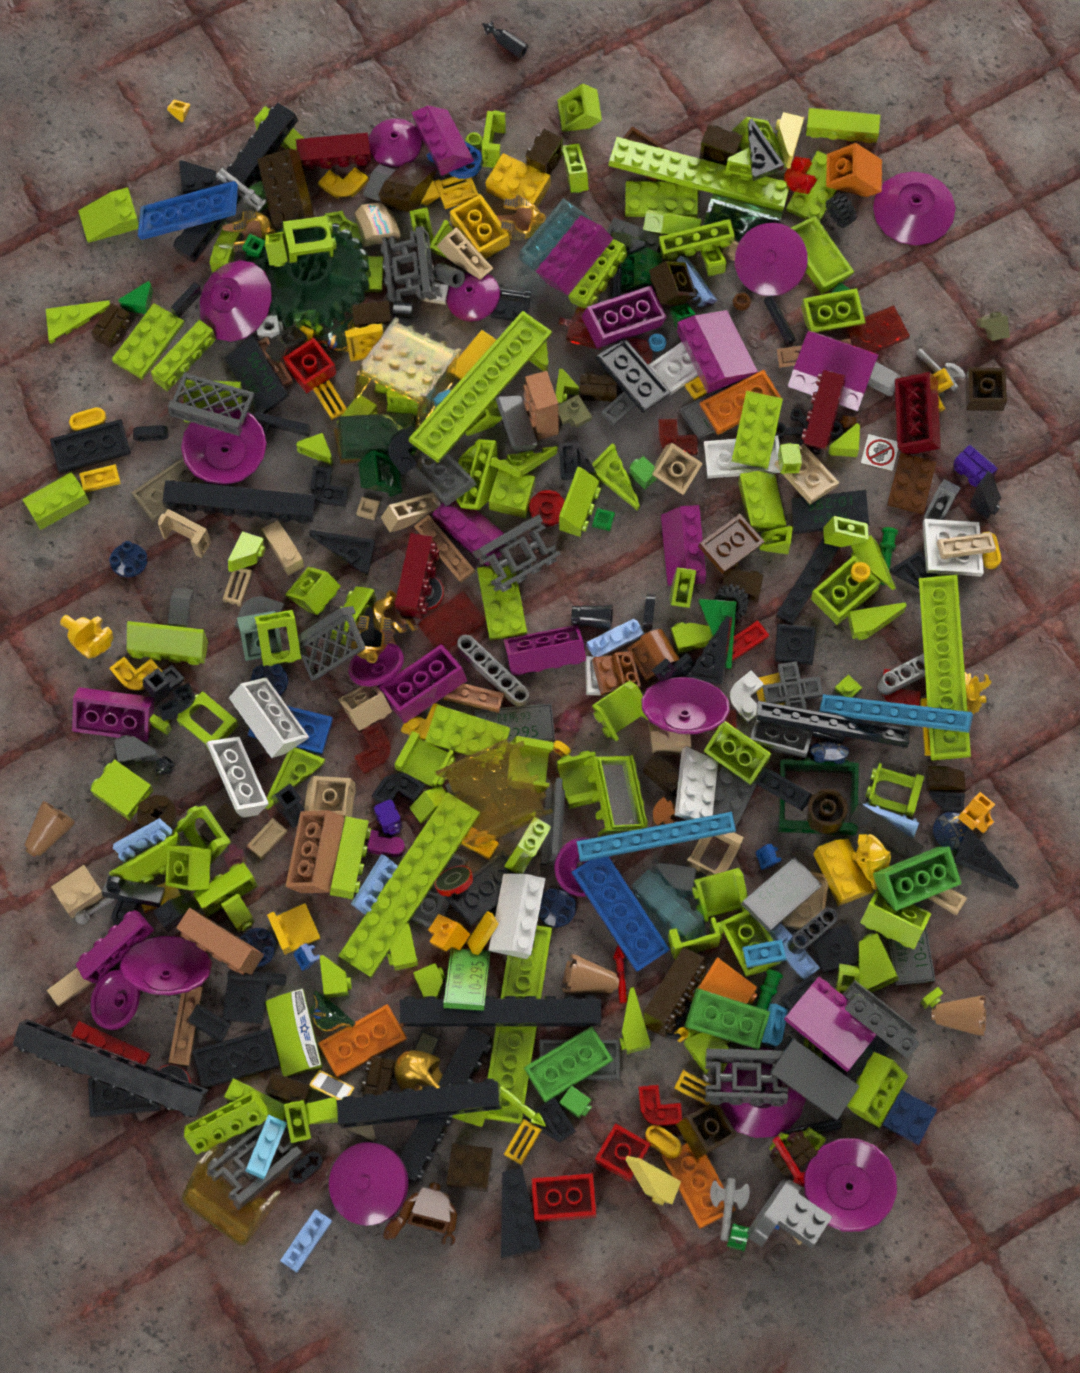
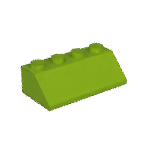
(166, 643)

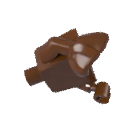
(426, 1210)

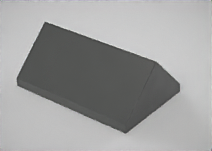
(517, 423)
(782, 738)

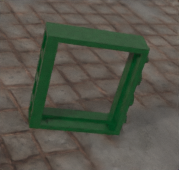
(810, 765)

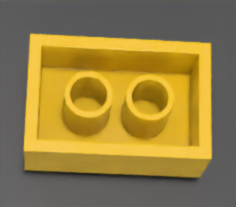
(515, 178)
(480, 226)

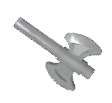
(953, 370)
(729, 1196)

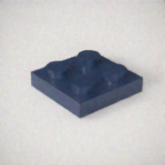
(909, 1117)

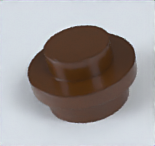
(741, 301)
(848, 422)

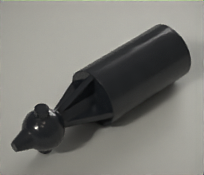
(507, 40)

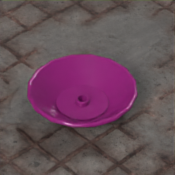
(911, 221)
(247, 301)
(204, 447)
(685, 705)
(165, 965)
(764, 1119)
(862, 1167)

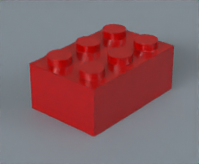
(563, 1198)

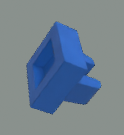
(767, 856)
(305, 956)

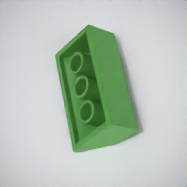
(917, 878)

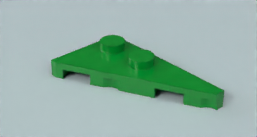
(716, 612)

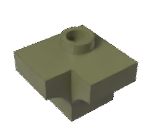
(995, 325)
(574, 412)

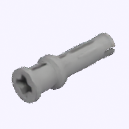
(248, 195)

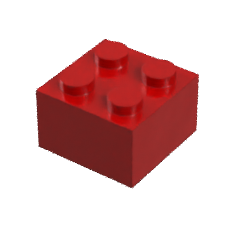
(310, 365)
(617, 1147)

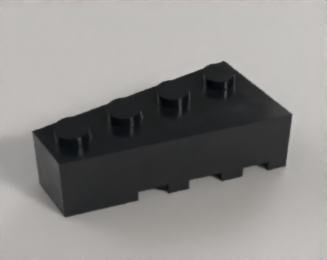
(517, 1221)

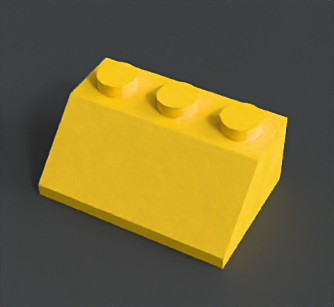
(842, 872)

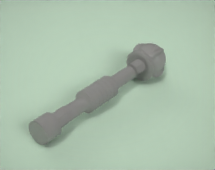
(82, 916)

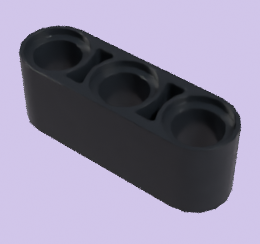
(804, 934)

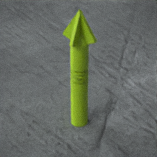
(535, 1117)

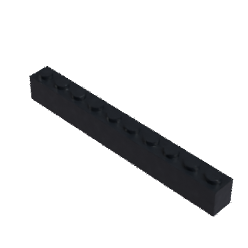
(245, 169)
(503, 1012)
(110, 1068)

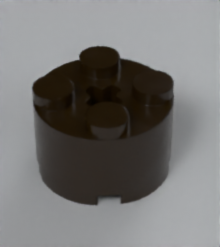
(156, 805)
(828, 821)

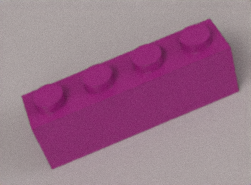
(442, 138)
(467, 527)
(681, 539)
(544, 650)
(112, 713)
(109, 950)

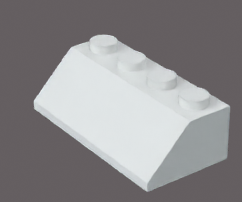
(268, 717)
(238, 776)
(517, 914)

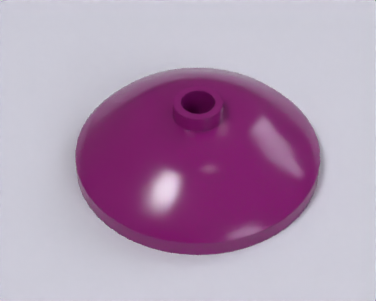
(398, 150)
(477, 303)
(381, 671)
(566, 863)
(114, 1001)

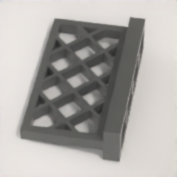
(205, 417)
(324, 628)
(553, 840)

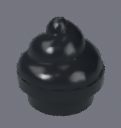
(164, 765)

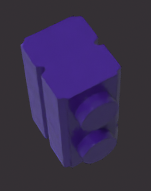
(973, 465)
(388, 818)

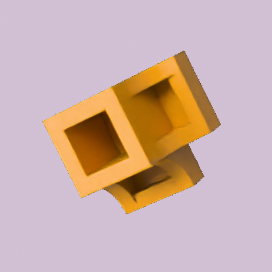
(978, 813)
(447, 933)

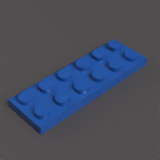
(188, 210)
(620, 912)

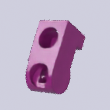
(385, 846)

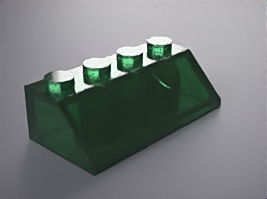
(742, 215)

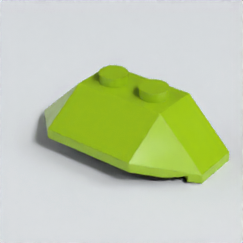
(477, 464)
(148, 863)

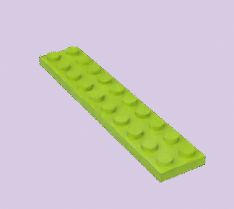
(697, 174)
(480, 386)
(944, 661)
(409, 884)
(515, 1045)

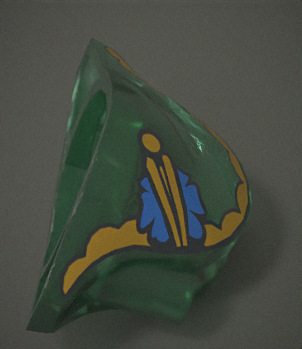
(336, 339)
(327, 1015)

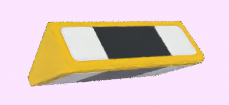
(330, 1086)

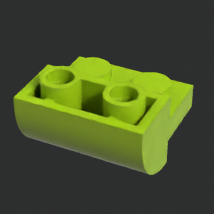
(400, 404)

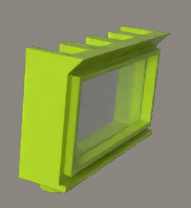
(618, 794)

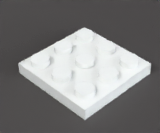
(942, 529)

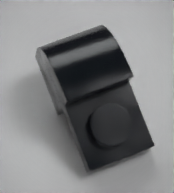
(404, 312)
(161, 683)
(288, 804)

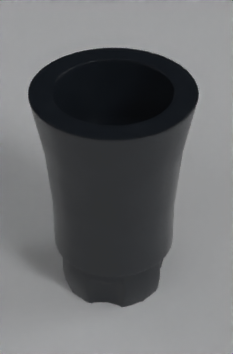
(593, 616)

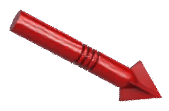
(619, 956)
(798, 1176)

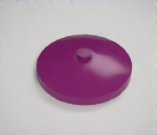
(771, 259)
(368, 1183)

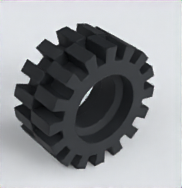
(841, 210)
(736, 593)

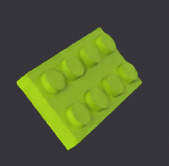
(661, 197)
(813, 204)
(148, 341)
(757, 430)
(501, 609)
(463, 731)

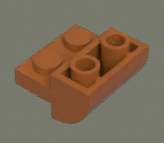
(652, 650)
(615, 671)
(663, 813)

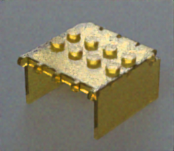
(410, 365)
(498, 788)

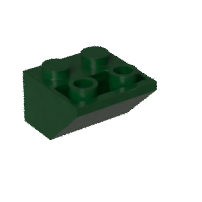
(636, 269)

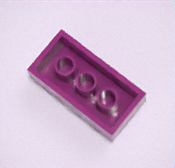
(574, 255)
(623, 317)
(423, 683)

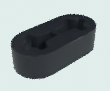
(150, 433)
(649, 612)
(300, 1165)

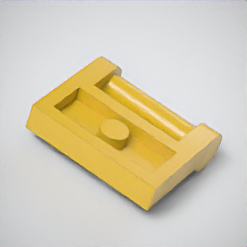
(456, 194)

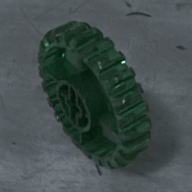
(318, 285)

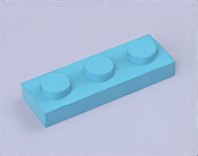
(265, 1147)

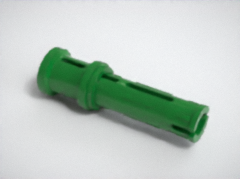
(888, 545)
(769, 988)

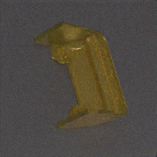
(212, 1204)

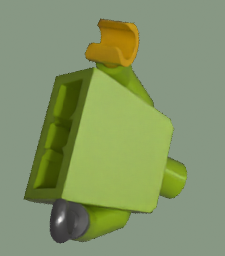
(697, 1043)

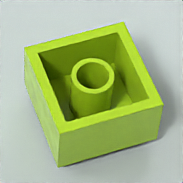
(511, 494)
(188, 867)

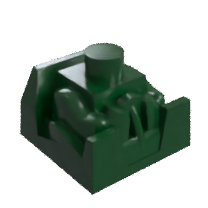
(379, 474)

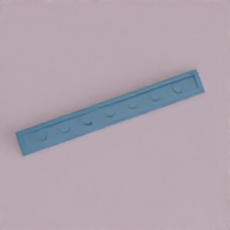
(897, 713)
(656, 836)

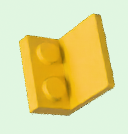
(294, 928)

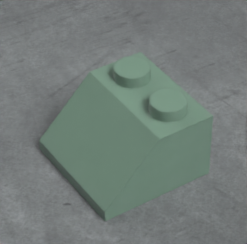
(250, 639)

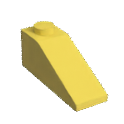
(789, 131)
(654, 1181)

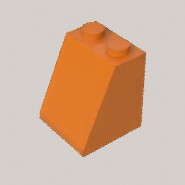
(854, 171)
(728, 983)

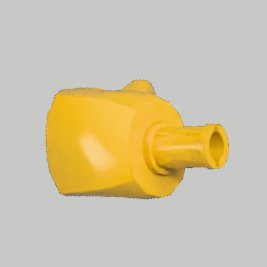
(87, 635)

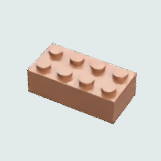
(541, 405)
(315, 851)
(219, 942)

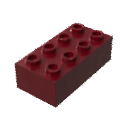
(334, 151)
(825, 409)
(917, 413)
(417, 576)

